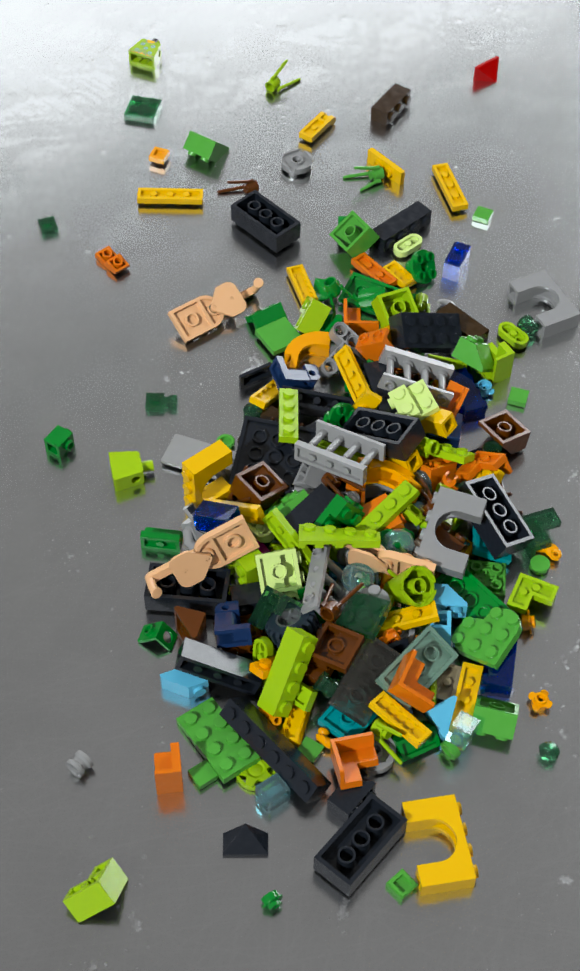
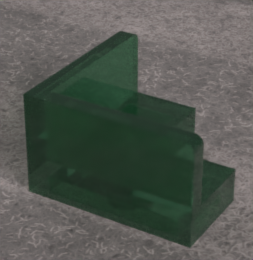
(538, 524)
(269, 602)

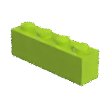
(287, 672)

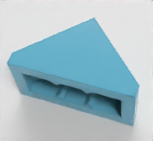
(442, 715)

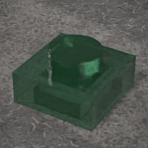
(47, 225)

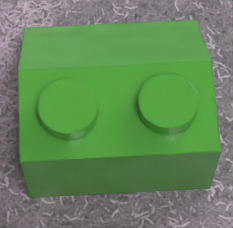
(204, 147)
(354, 235)
(474, 353)
(496, 717)

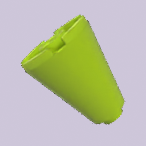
(412, 586)

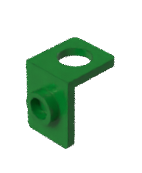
(156, 632)

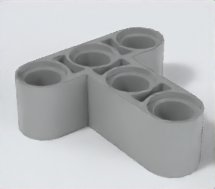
(340, 340)

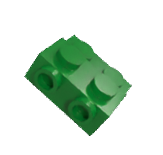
(341, 513)

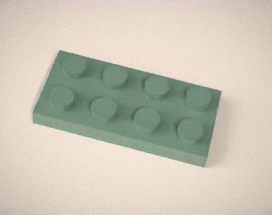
(432, 651)

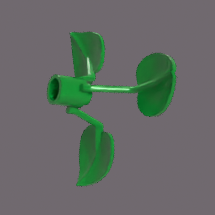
(331, 289)

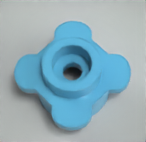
(485, 387)

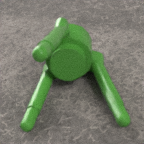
(375, 173)

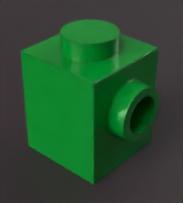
(59, 441)

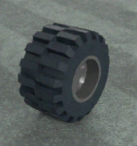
(290, 617)

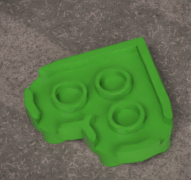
(488, 638)

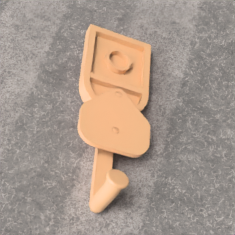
(196, 317)
(209, 552)
(386, 560)

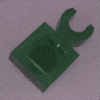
(158, 402)

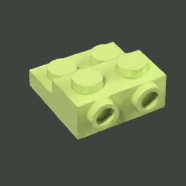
(413, 400)
(280, 570)

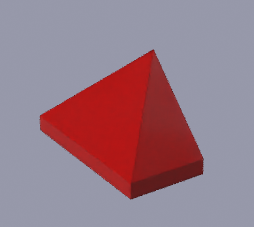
(487, 70)

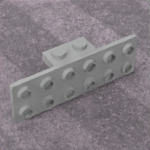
(183, 448)

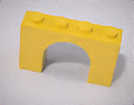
(441, 424)
(200, 469)
(443, 815)

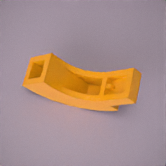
(307, 345)
(389, 474)

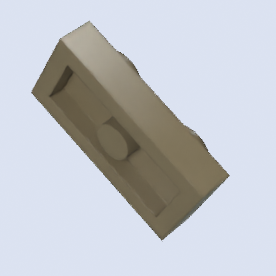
(448, 683)

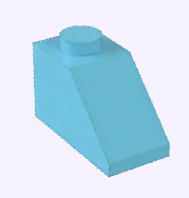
(184, 683)

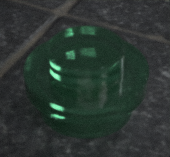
(549, 751)

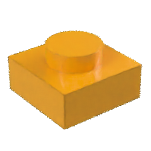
(159, 155)

